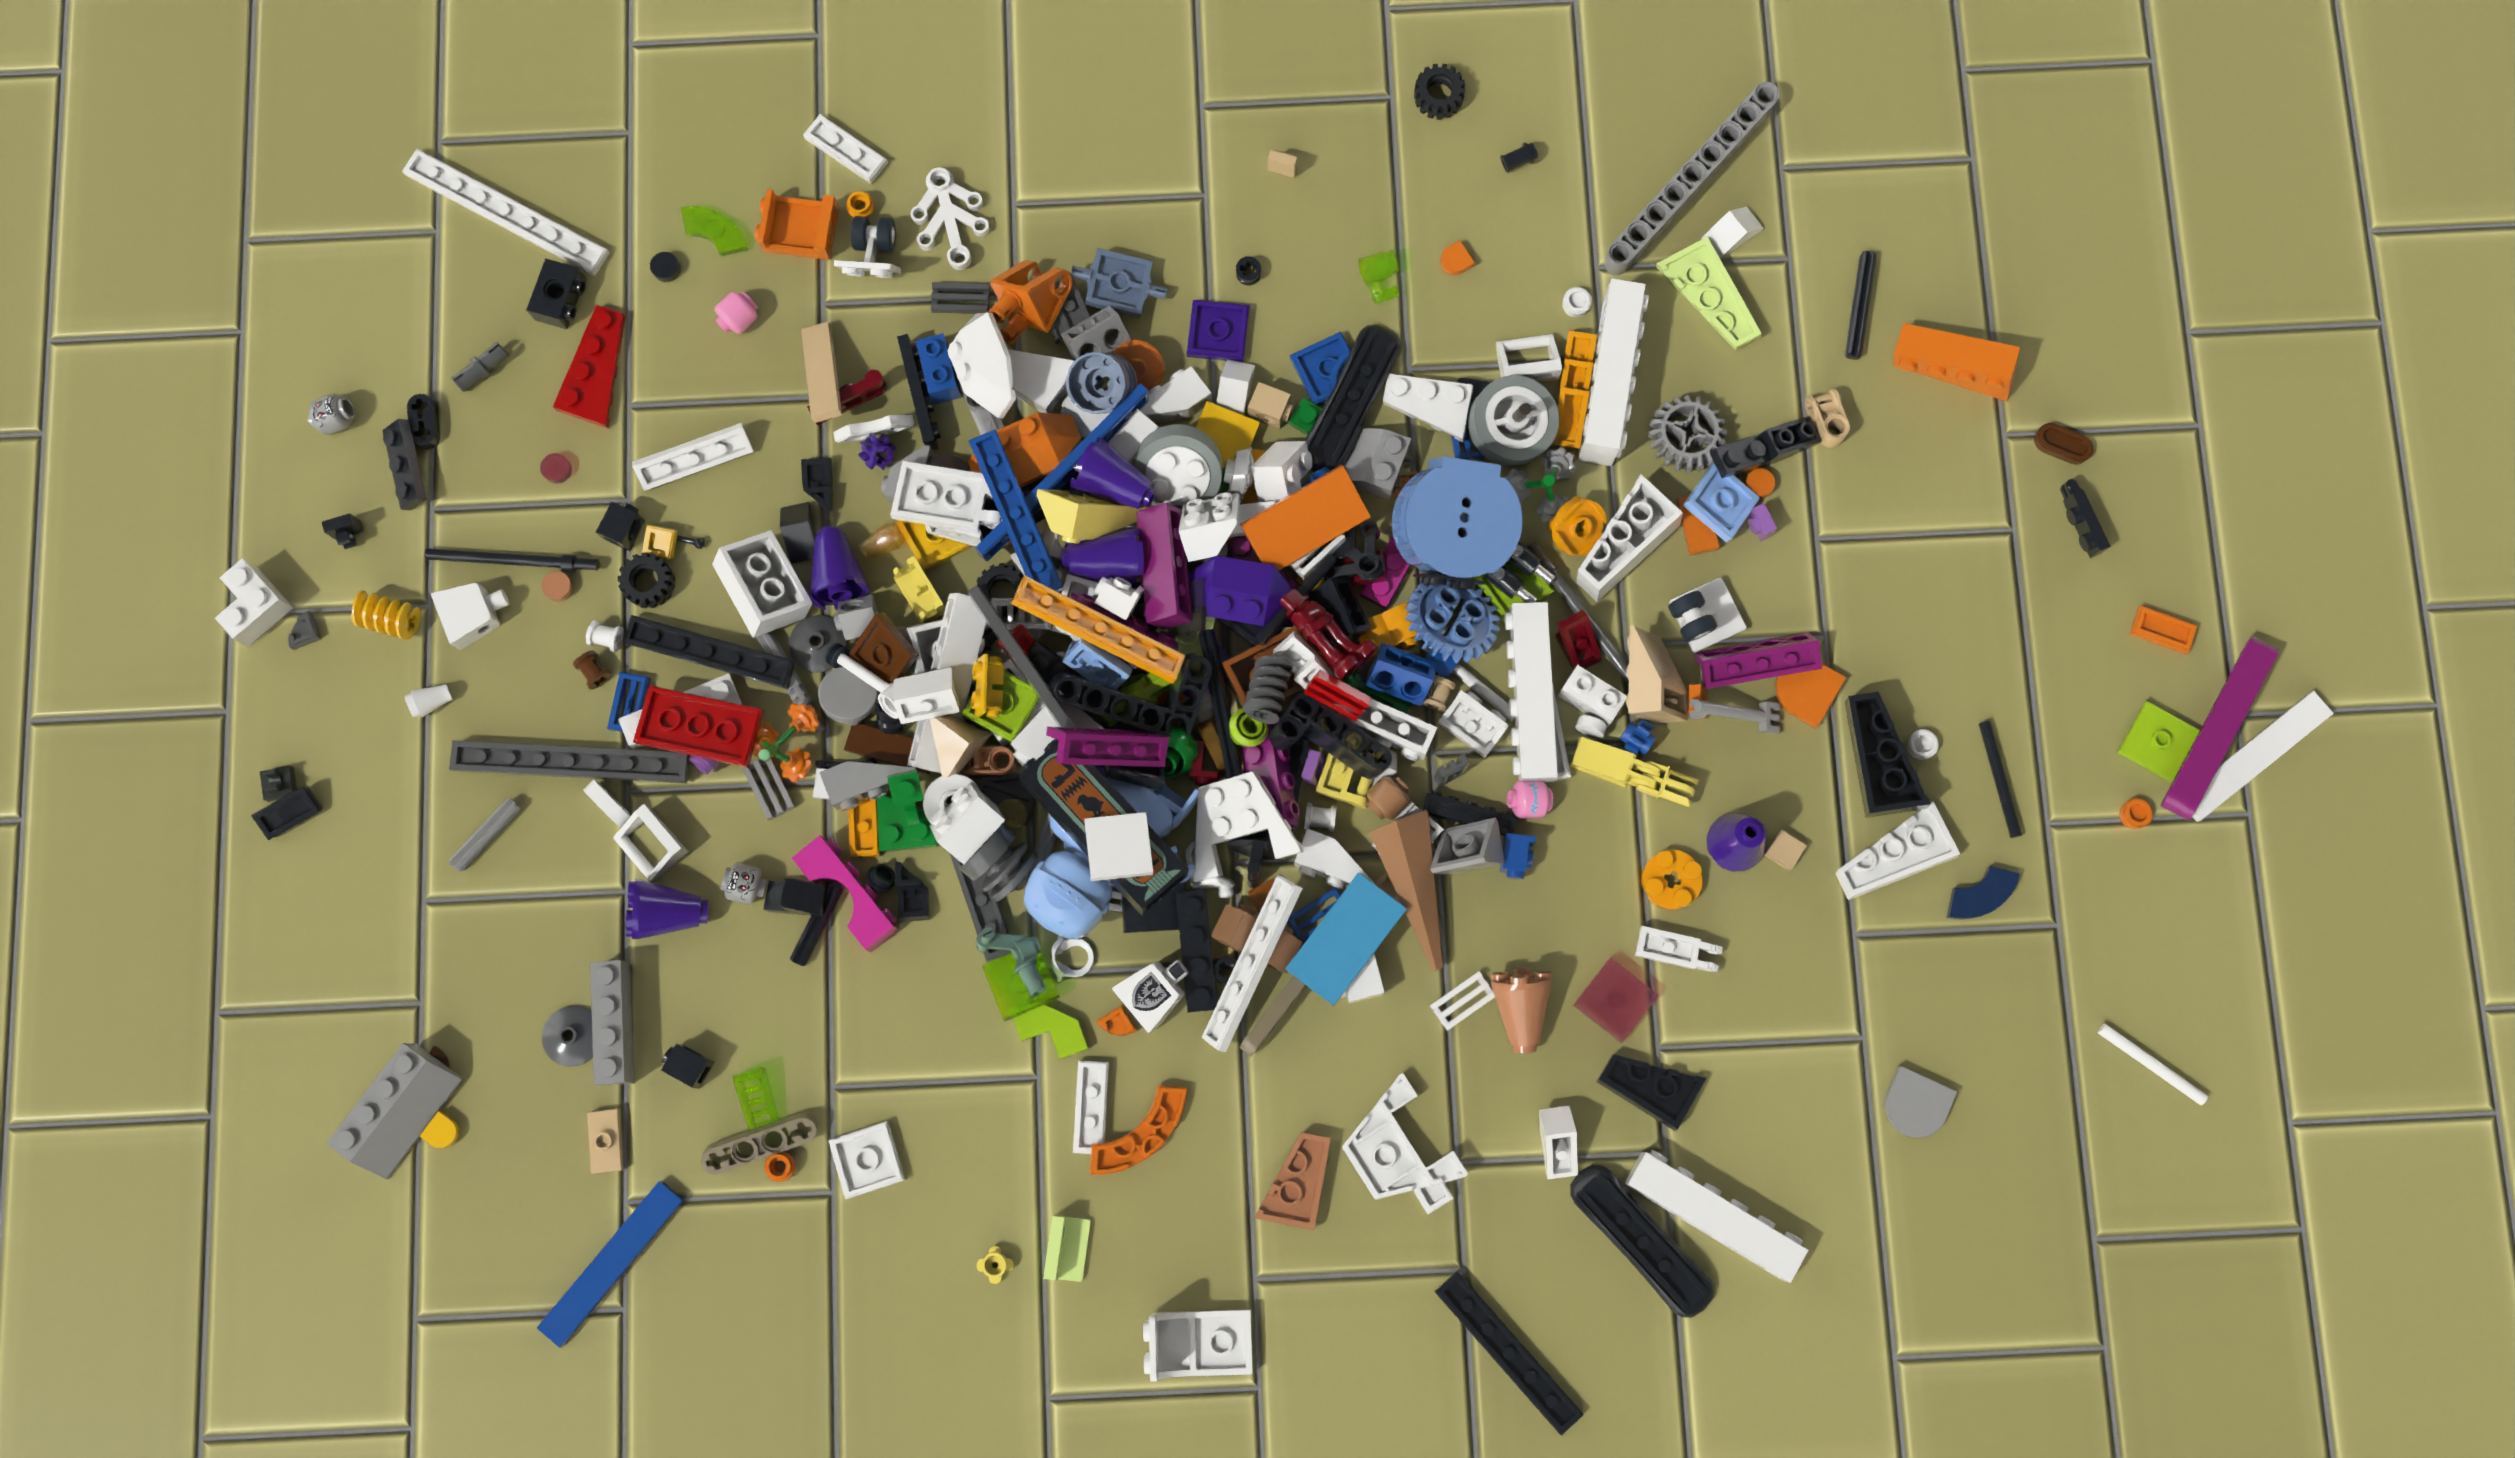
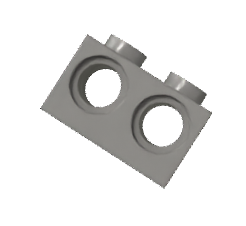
(1094, 331)

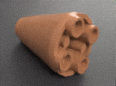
(1522, 1005)

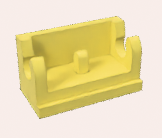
(919, 591)

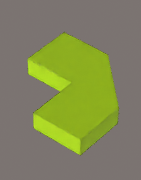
(1063, 1029)

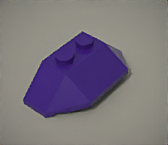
(1242, 590)

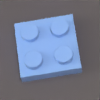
(1721, 502)

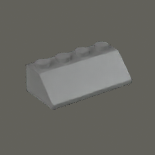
(395, 1110)

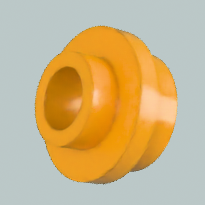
(860, 198)

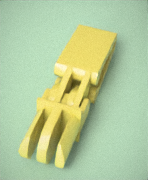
(1623, 769)

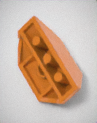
(1036, 445)

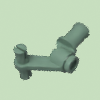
(1024, 952)

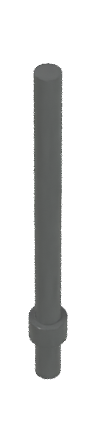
(1576, 606)

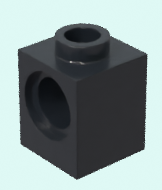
(620, 525)
(686, 1065)

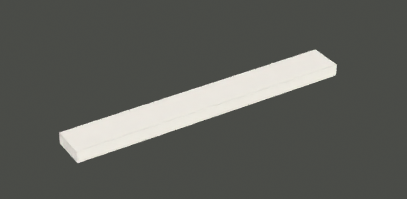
(506, 212)

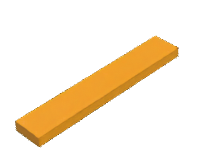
(1098, 629)

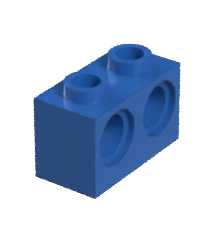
(938, 369)
(1401, 674)

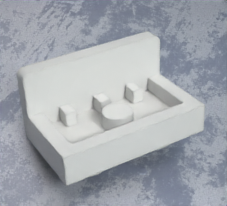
(1474, 723)

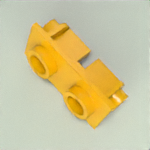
(985, 698)

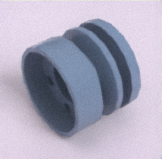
(1085, 381)

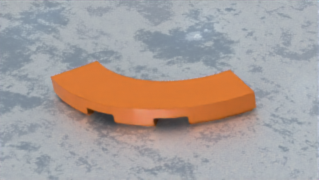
(1145, 1138)

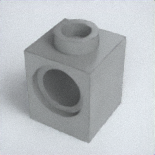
(855, 616)

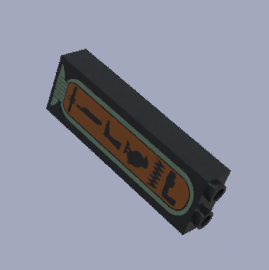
(1082, 792)

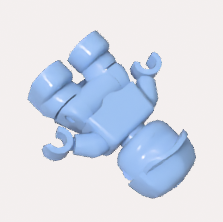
(1061, 887)

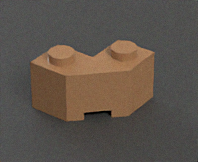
(1235, 927)

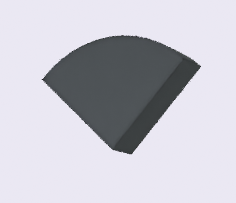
(304, 631)

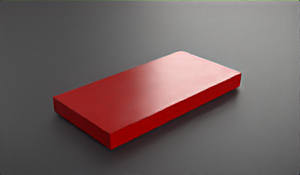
(698, 726)

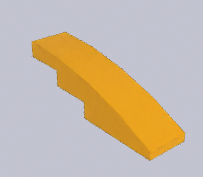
(1574, 388)

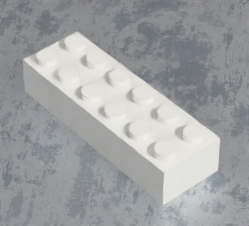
(1613, 372)

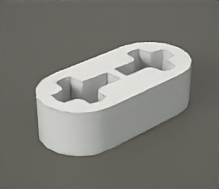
(607, 803)

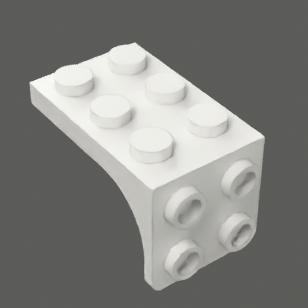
(1198, 1343)

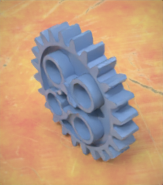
(1471, 631)

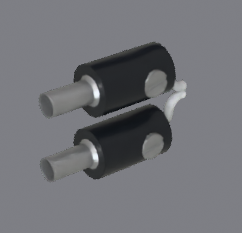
(1510, 583)

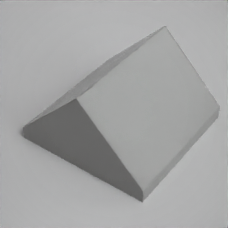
(1468, 848)

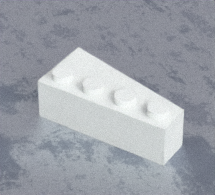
(1629, 537)

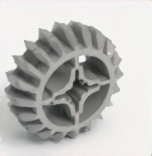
(1676, 431)

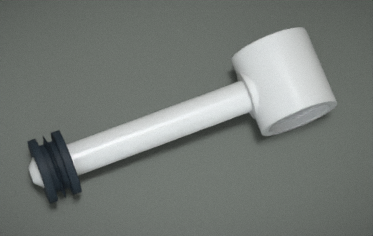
(838, 656)

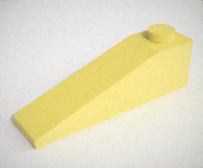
(1083, 516)

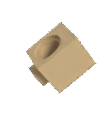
(1270, 405)

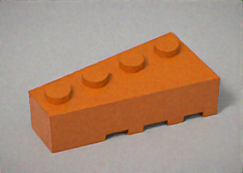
(1958, 359)

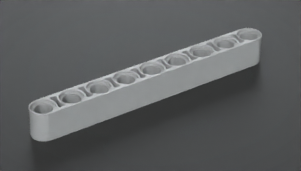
(1696, 166)

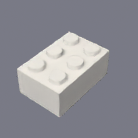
(762, 583)

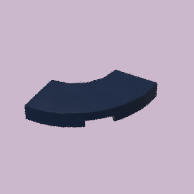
(1984, 896)

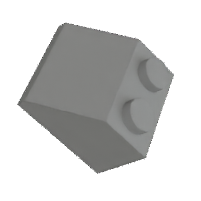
(1377, 461)

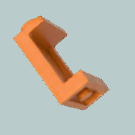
(797, 225)

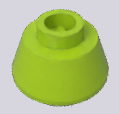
(1247, 731)

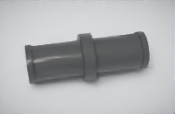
(480, 366)

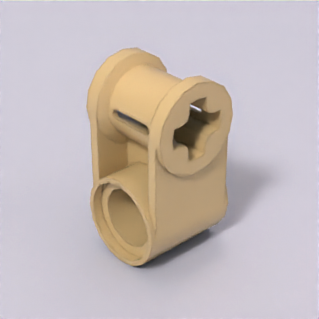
(1828, 412)

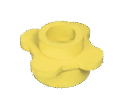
(1004, 1264)

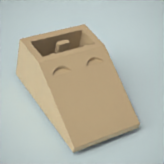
(1654, 682)

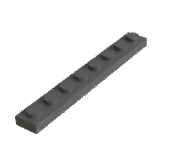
(569, 762)

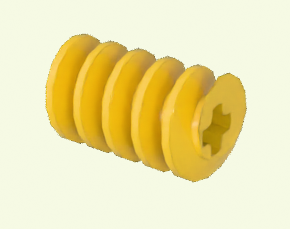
(385, 616)

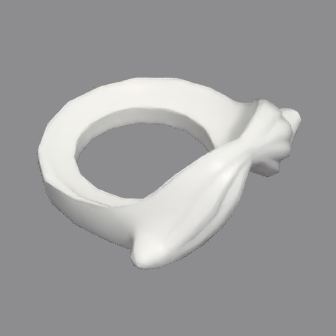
(1062, 970)

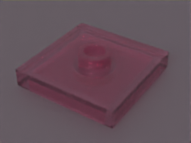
(1615, 1000)

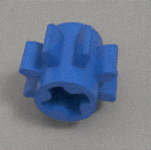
(1638, 737)

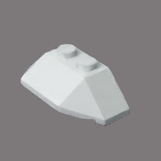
(984, 364)

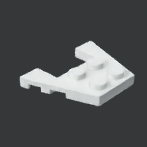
(1236, 810)
(1385, 1154)

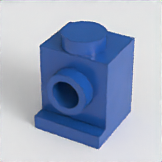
(1517, 855)

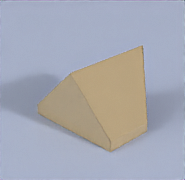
(956, 742)

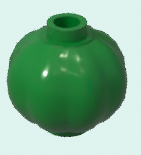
(1181, 753)

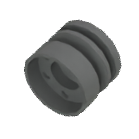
(1003, 866)

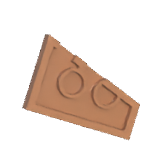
(1298, 1185)

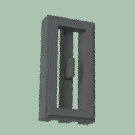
(961, 288)
(1452, 771)

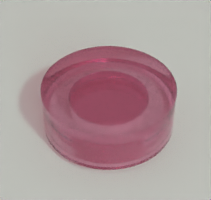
(555, 468)

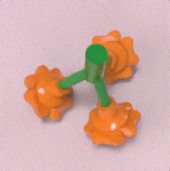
(795, 763)

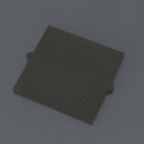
(1198, 608)

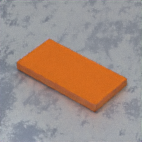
(1305, 519)

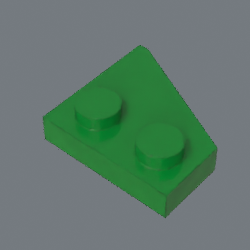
(896, 834)

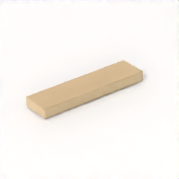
(821, 372)

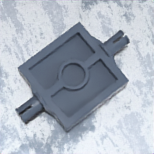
(1118, 282)

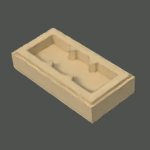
(605, 1141)

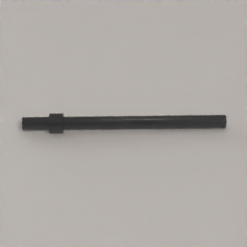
(567, 562)

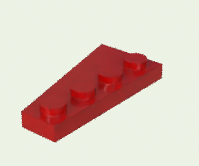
(590, 378)

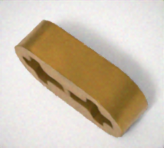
(1212, 744)

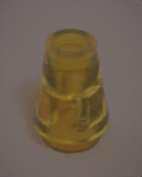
(882, 541)

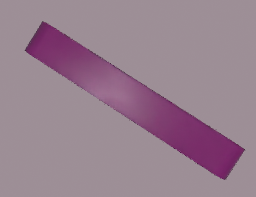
(2220, 728)

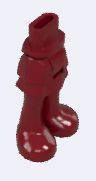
(1313, 620)

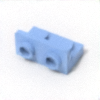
(1096, 664)

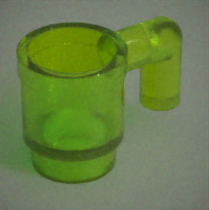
(1377, 268)

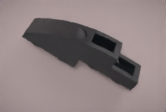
(1766, 448)

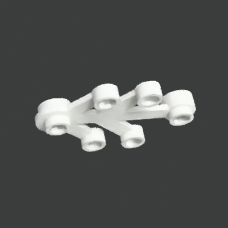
(949, 214)

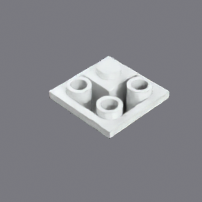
(1208, 524)

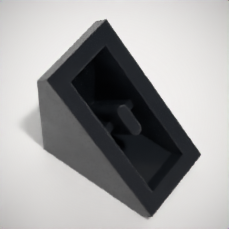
(798, 531)

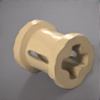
(1438, 694)

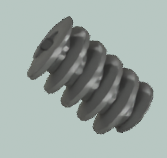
(1266, 688)

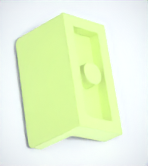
(1067, 1248)

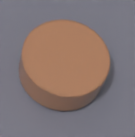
(557, 586)

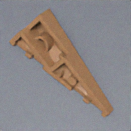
(1407, 859)

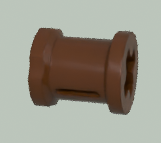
(592, 669)

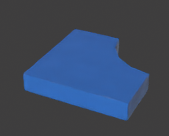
(1320, 366)

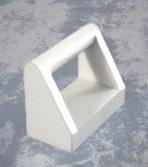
(1537, 371)
(663, 834)

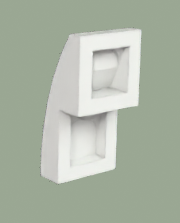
(1303, 657)

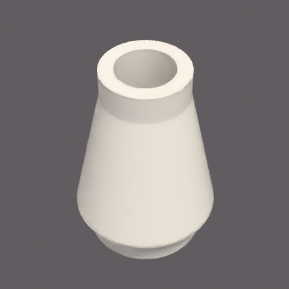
(427, 699)

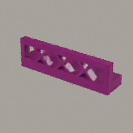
(1759, 660)
(1109, 746)

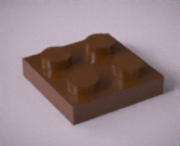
(884, 649)

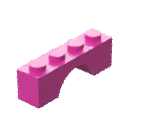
(869, 921)

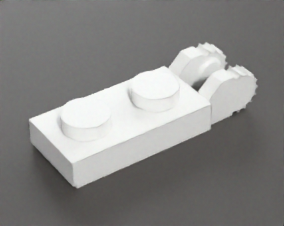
(1674, 949)

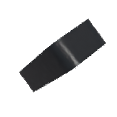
(1333, 741)

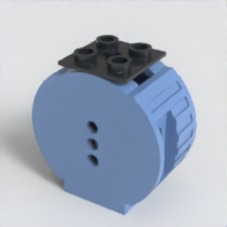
(1457, 521)

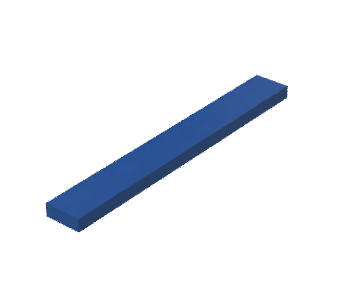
(1065, 470)

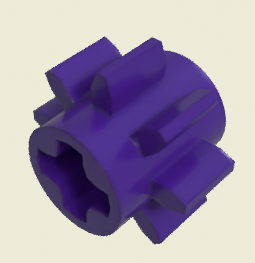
(877, 451)

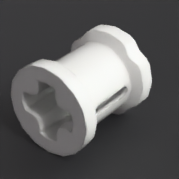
(605, 636)
(1320, 817)

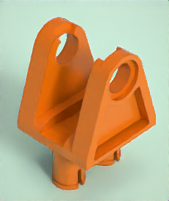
(1028, 303)

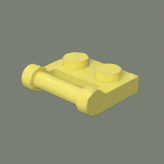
(1336, 780)

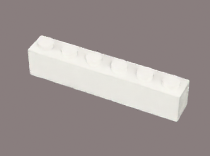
(957, 648)
(1532, 692)
(1715, 1216)

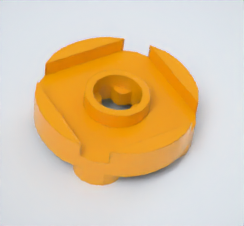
(1565, 523)
(1656, 886)

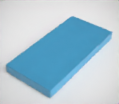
(1346, 939)

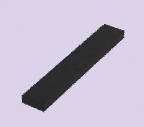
(709, 652)
(1509, 1353)

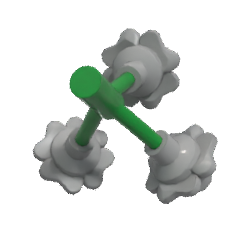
(1557, 465)

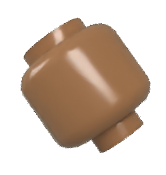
(1388, 797)

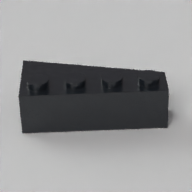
(1881, 760)

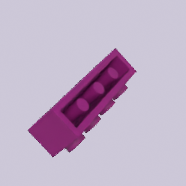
(1164, 567)

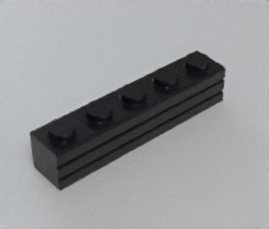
(1464, 813)

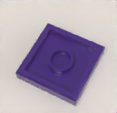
(1218, 331)

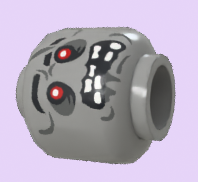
(331, 413)
(743, 883)

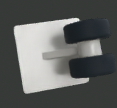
(869, 238)
(1706, 615)

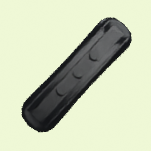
(1352, 397)
(1642, 1241)

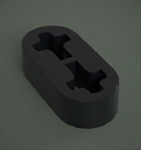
(430, 421)

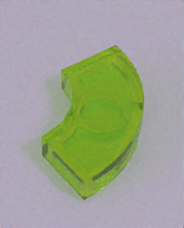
(714, 227)

